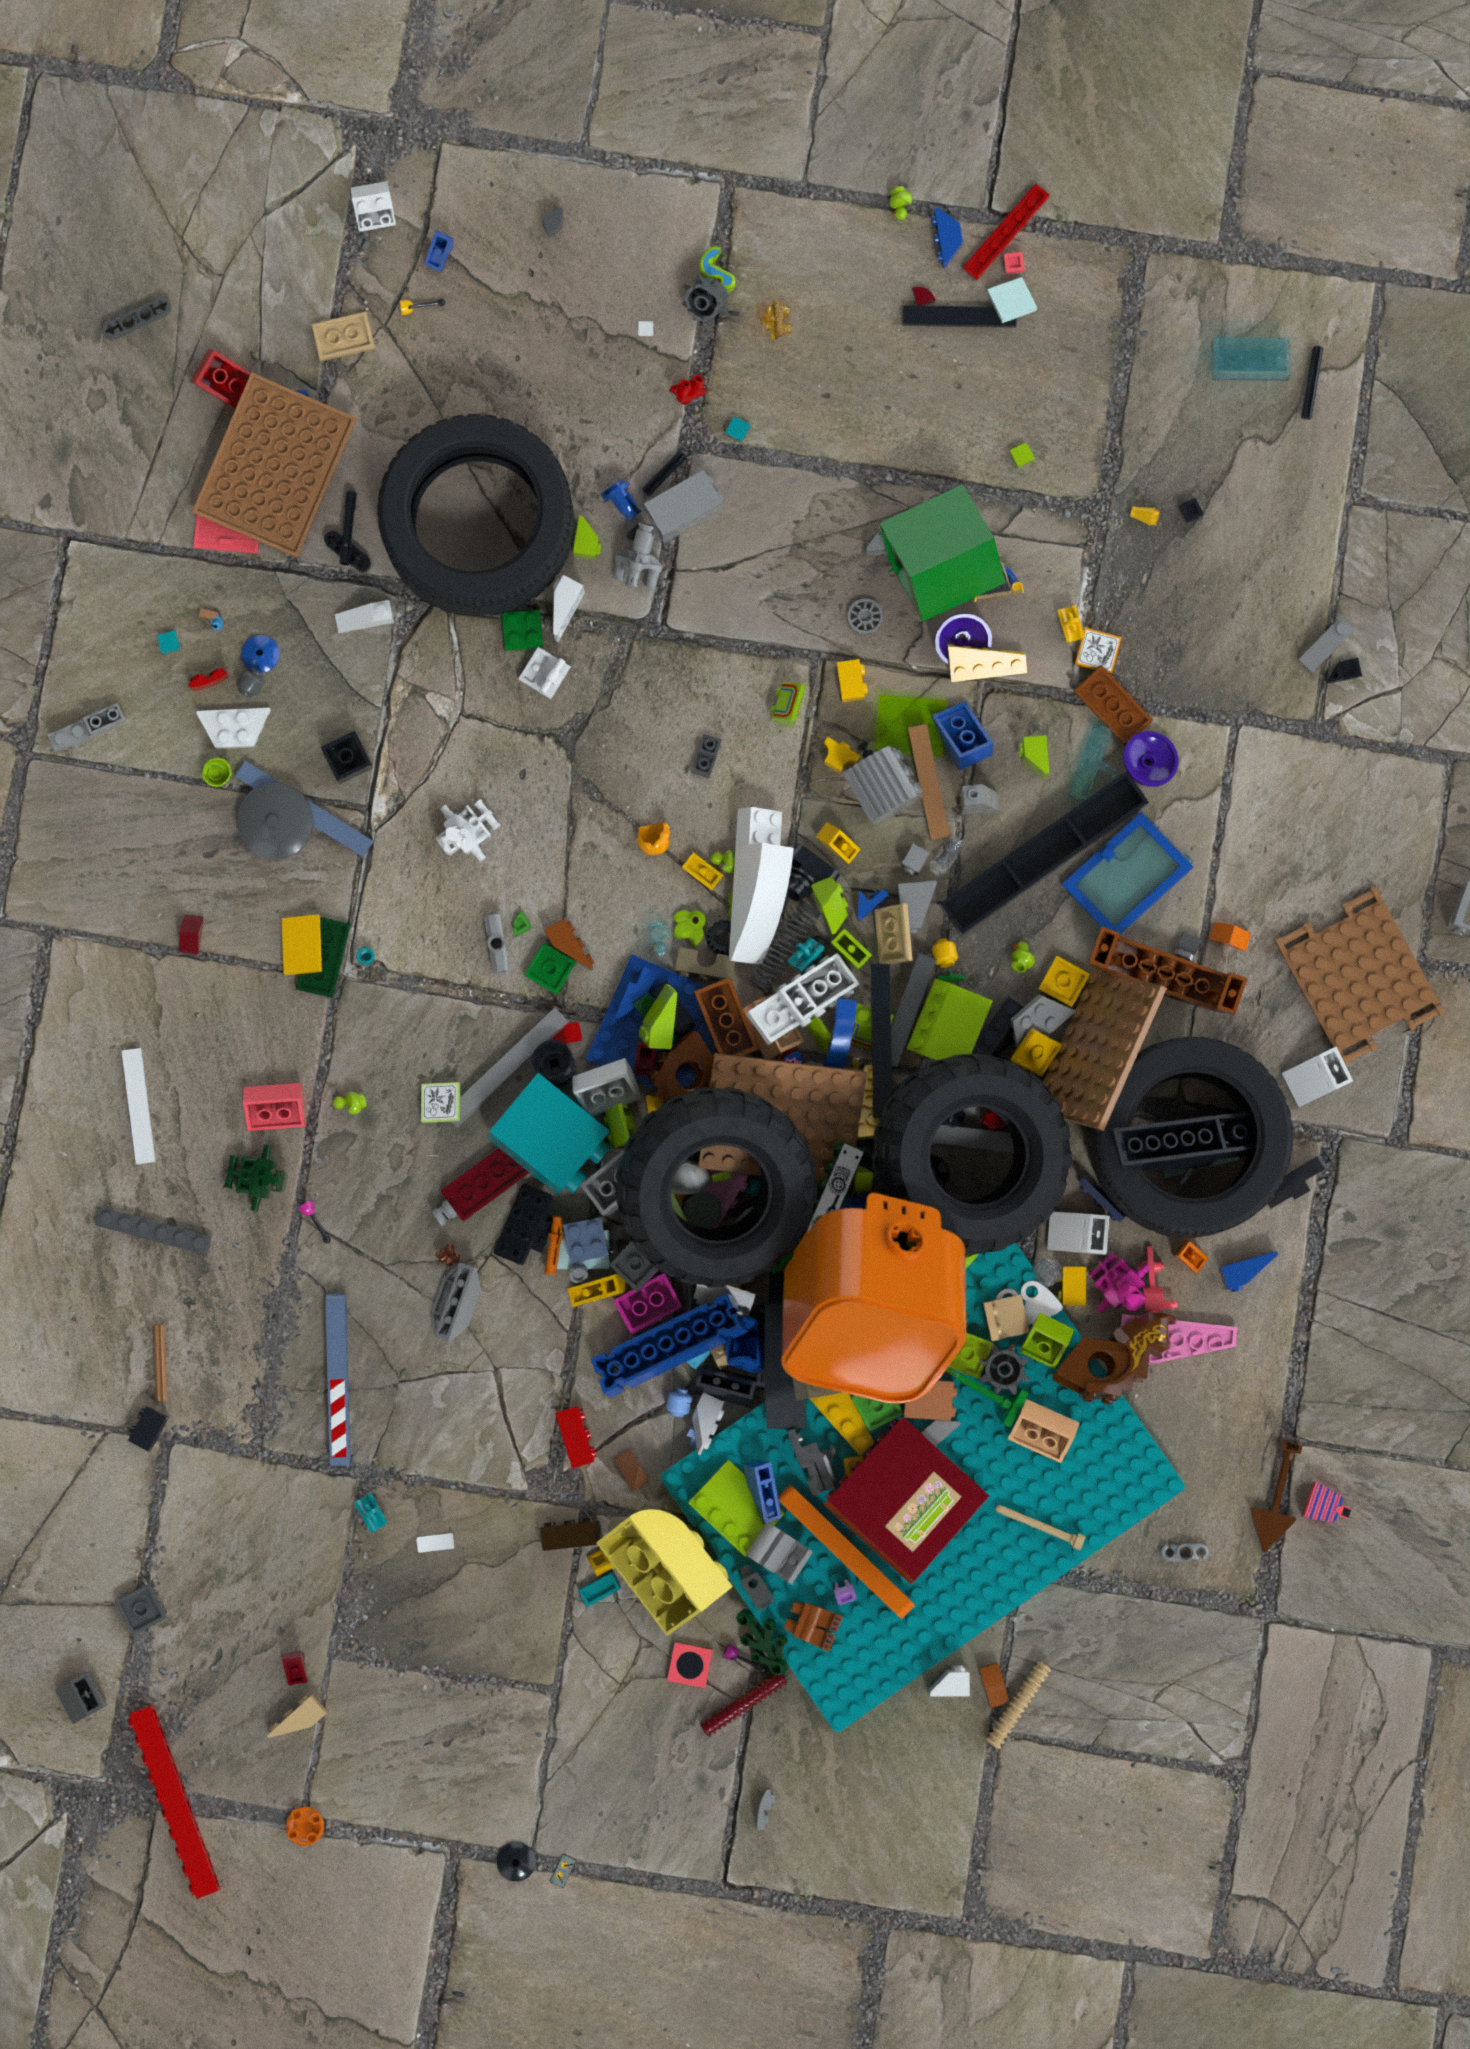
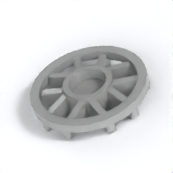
(865, 616)

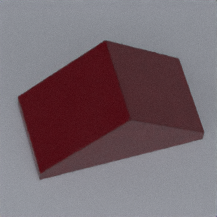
(190, 934)
(644, 1059)

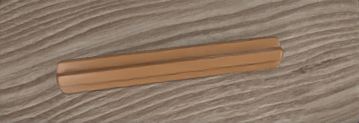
(160, 1363)

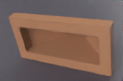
(631, 1469)

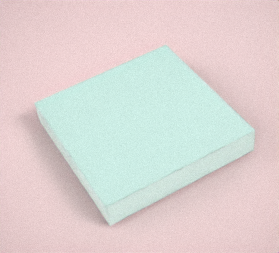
(1012, 300)

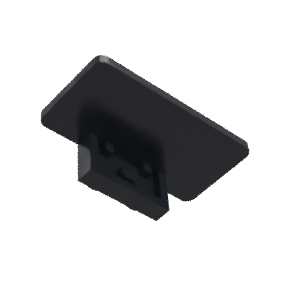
(526, 1225)

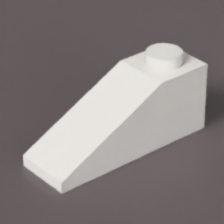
(365, 616)

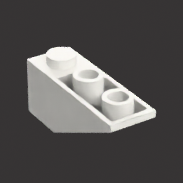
(704, 1418)

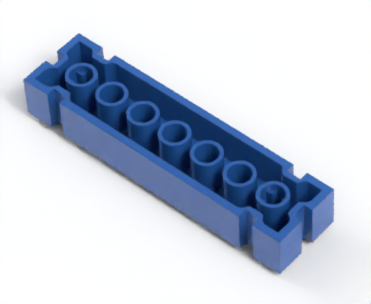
(669, 1345)

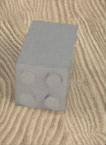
(684, 506)

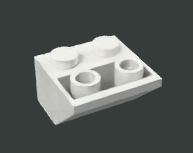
(373, 206)

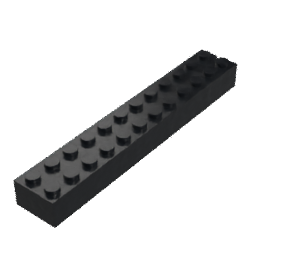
(1044, 854)

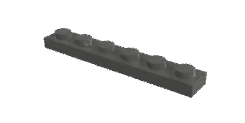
(153, 1231)

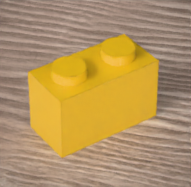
(851, 680)
(1073, 1287)

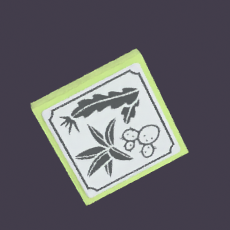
(440, 1102)

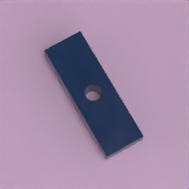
(1100, 1198)

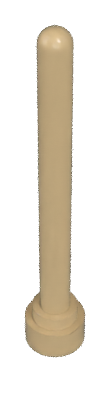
(1075, 1540)

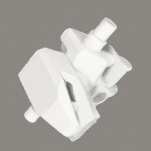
(466, 830)

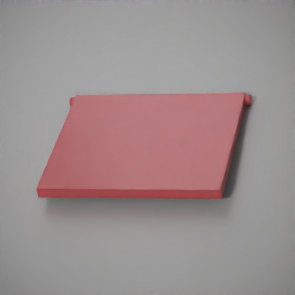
(217, 537)

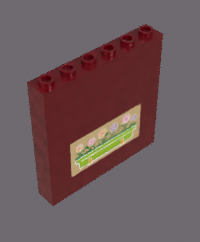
(905, 1499)

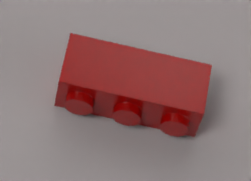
(576, 1437)

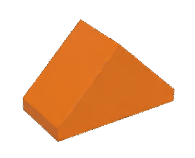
(1229, 936)
(1191, 1256)

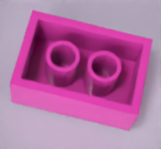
(648, 1305)

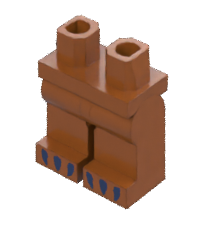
(807, 1625)

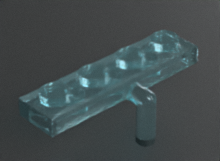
(1091, 762)

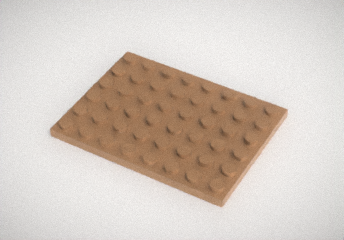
(274, 465)
(1101, 1046)
(817, 1099)

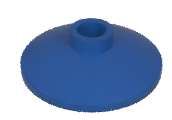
(267, 660)

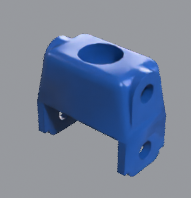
(747, 1350)

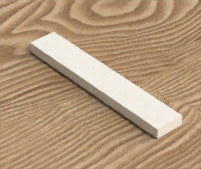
(138, 1106)

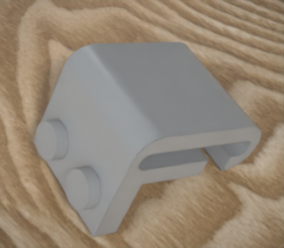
(779, 1552)

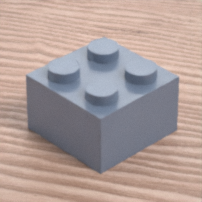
(586, 1240)

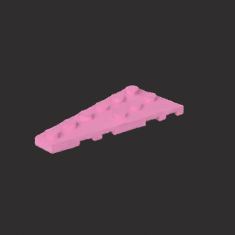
(1191, 1339)

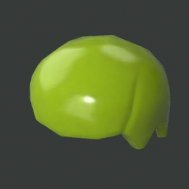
(216, 772)

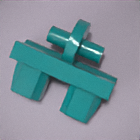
(806, 954)
(371, 1513)

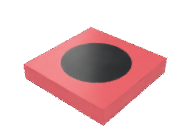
(690, 1665)

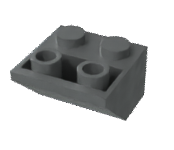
(81, 1697)

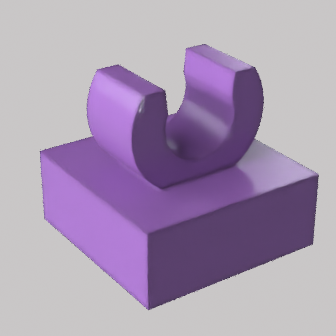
(845, 1594)

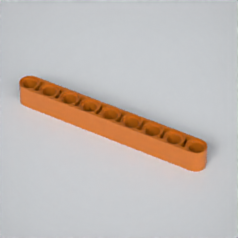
(845, 1551)

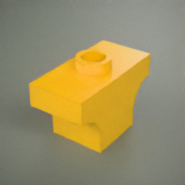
(839, 755)

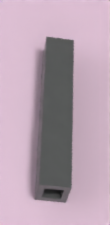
(910, 1004)

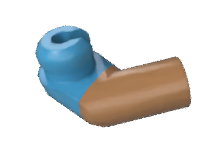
(214, 618)

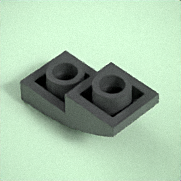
(706, 756)

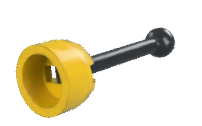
(407, 306)

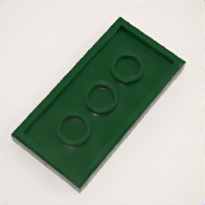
(333, 945)

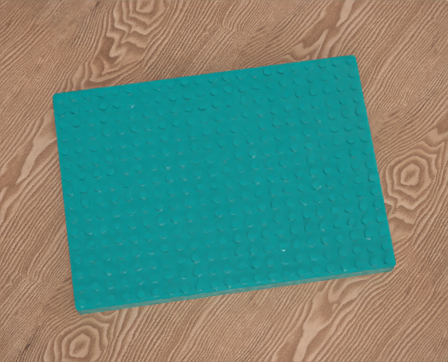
(992, 1564)

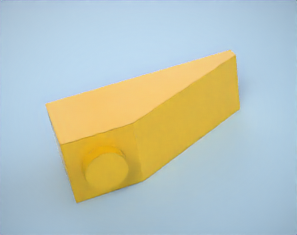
(598, 1290)

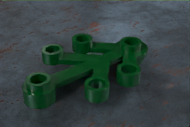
(764, 1644)

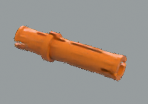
(554, 1245)

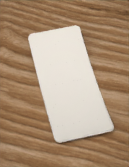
(435, 1542)

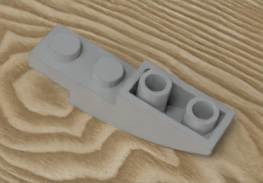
(87, 728)

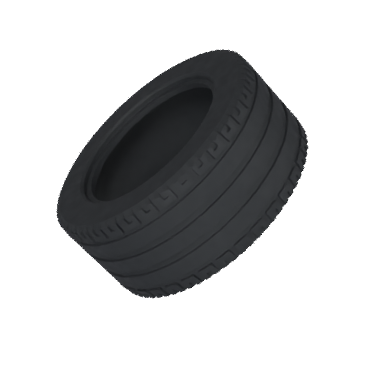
(1262, 1173)

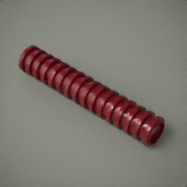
(742, 1704)

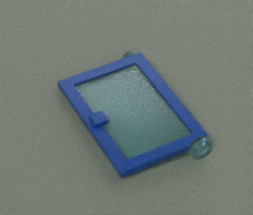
(1127, 875)

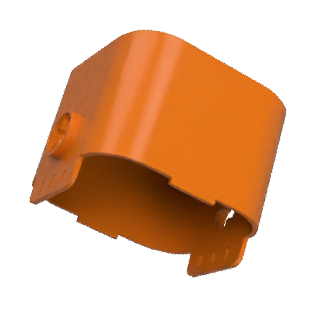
(869, 1313)

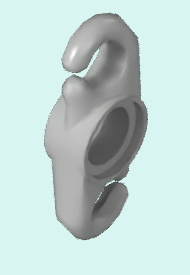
(1193, 1552)

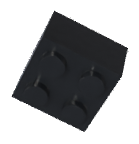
(346, 757)

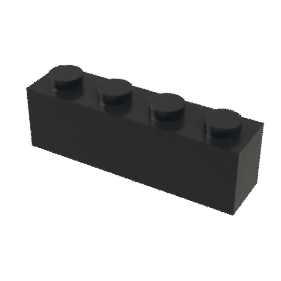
(999, 1032)

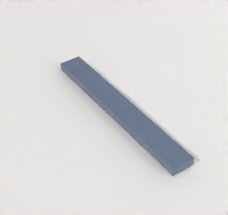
(322, 820)

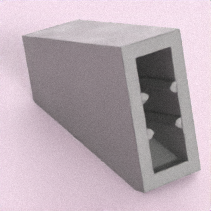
(918, 898)

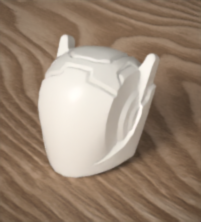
(691, 1179)

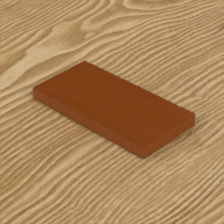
(1112, 705)

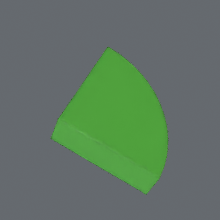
(520, 924)

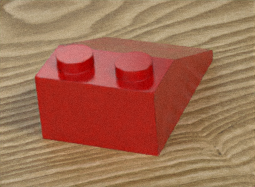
(220, 378)

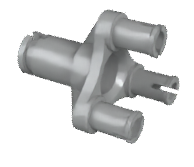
(639, 559)

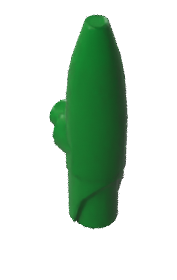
(951, 977)

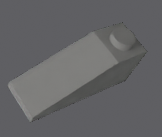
(1326, 644)

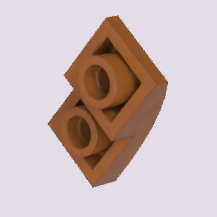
(994, 1685)

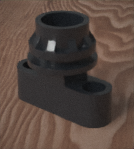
(807, 871)

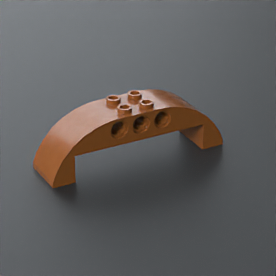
(1182, 978)

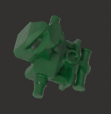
(256, 1177)

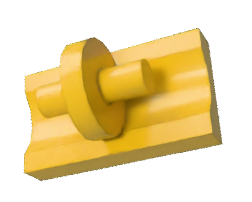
(1071, 624)

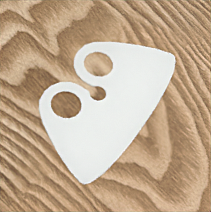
(1044, 1302)

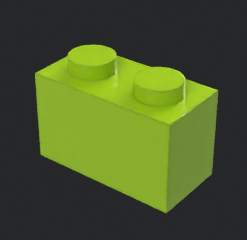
(851, 949)

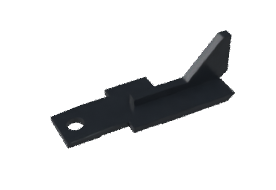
(1294, 1182)

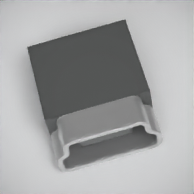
(1187, 946)

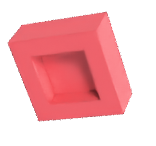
(1014, 263)

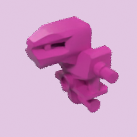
(1120, 1284)

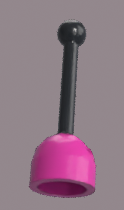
(308, 1209)

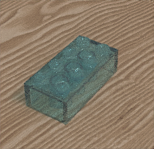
(1250, 358)

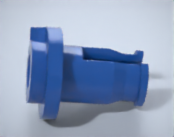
(621, 499)

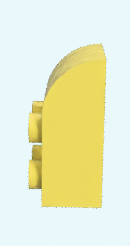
(665, 1566)

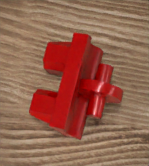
(688, 389)

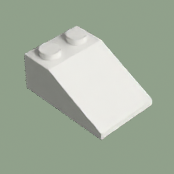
(566, 600)

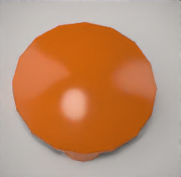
(304, 1826)

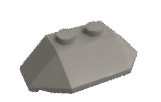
(455, 1302)

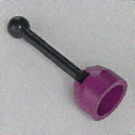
(731, 1653)

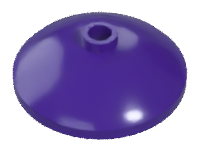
(975, 629)
(1157, 751)

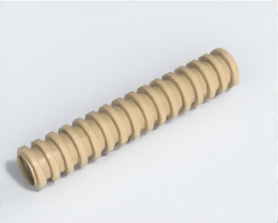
(1018, 1704)

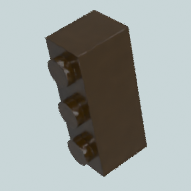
(570, 1534)

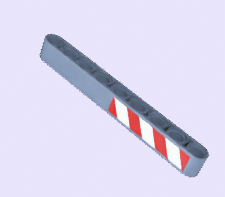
(338, 1379)

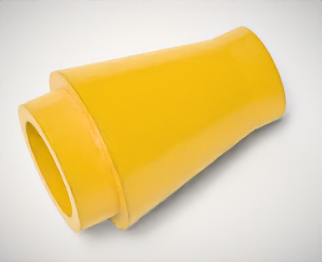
(1146, 515)

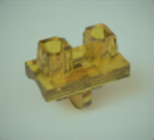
(774, 321)

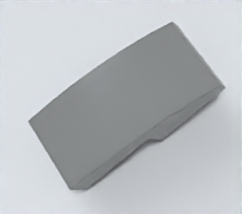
(765, 1804)

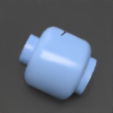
(679, 1402)

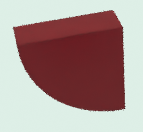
(923, 296)

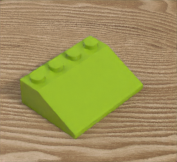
(948, 1022)
(730, 1507)

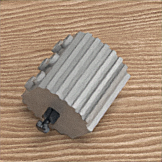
(883, 783)

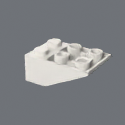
(1317, 1077)
(1078, 1233)

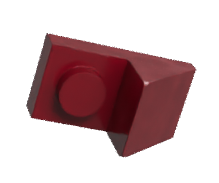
(294, 1667)

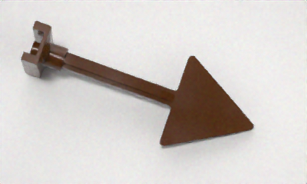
(1270, 1523)

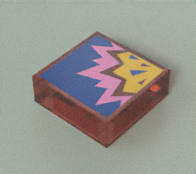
(793, 1055)

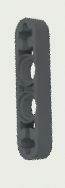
(138, 321)

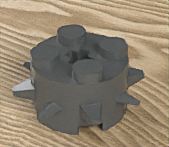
(705, 299)
(1014, 1365)

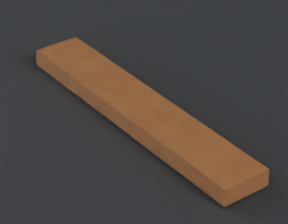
(928, 781)

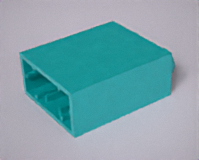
(550, 1136)

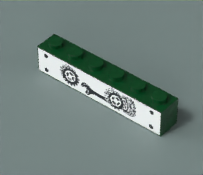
(836, 1180)

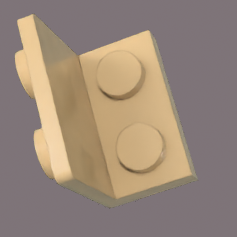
(1006, 1317)

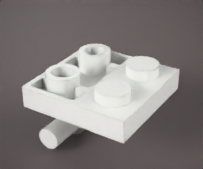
(544, 673)

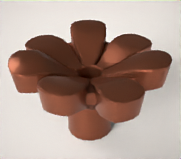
(448, 1255)

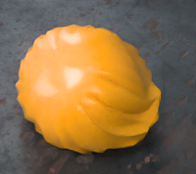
(654, 838)

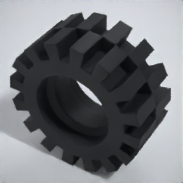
(711, 937)

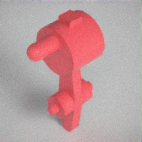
(1154, 1295)

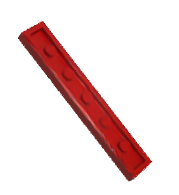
(1006, 232)

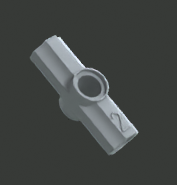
(495, 931)

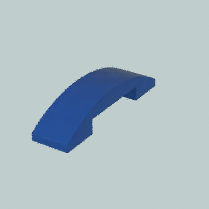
(841, 1034)

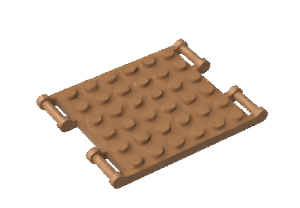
(1359, 976)

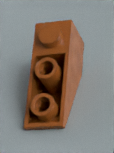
(563, 940)

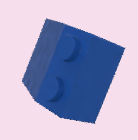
(963, 735)

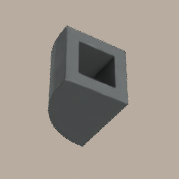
(553, 221)

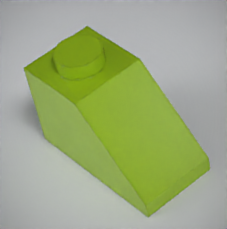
(586, 541)

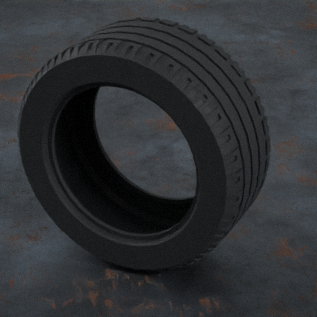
(460, 442)

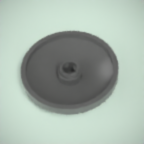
(275, 821)

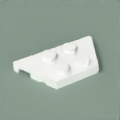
(234, 726)

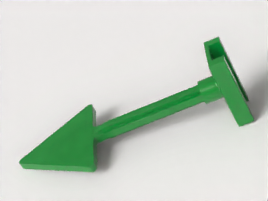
(1011, 1406)

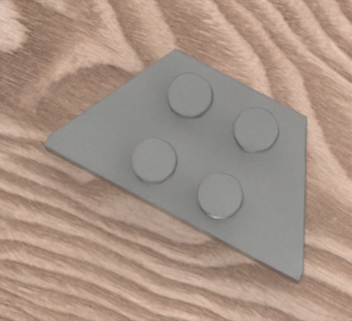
(1041, 1015)

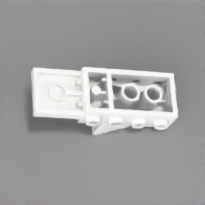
(803, 998)

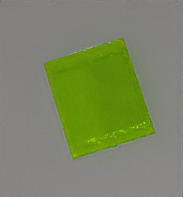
(898, 714)

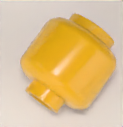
(945, 953)

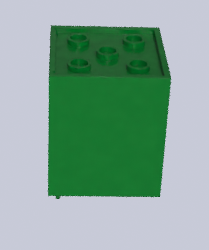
(942, 552)

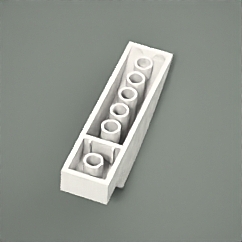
(759, 883)

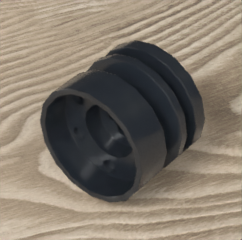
(553, 1053)

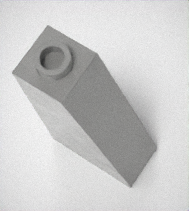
(978, 799)

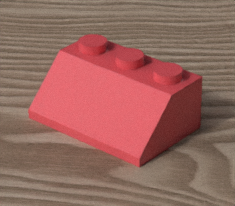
(274, 1106)

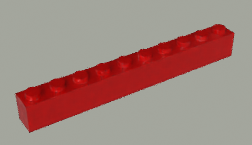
(174, 1802)

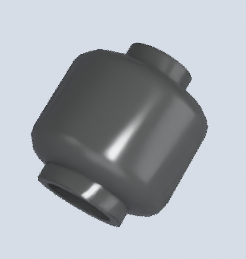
(250, 682)

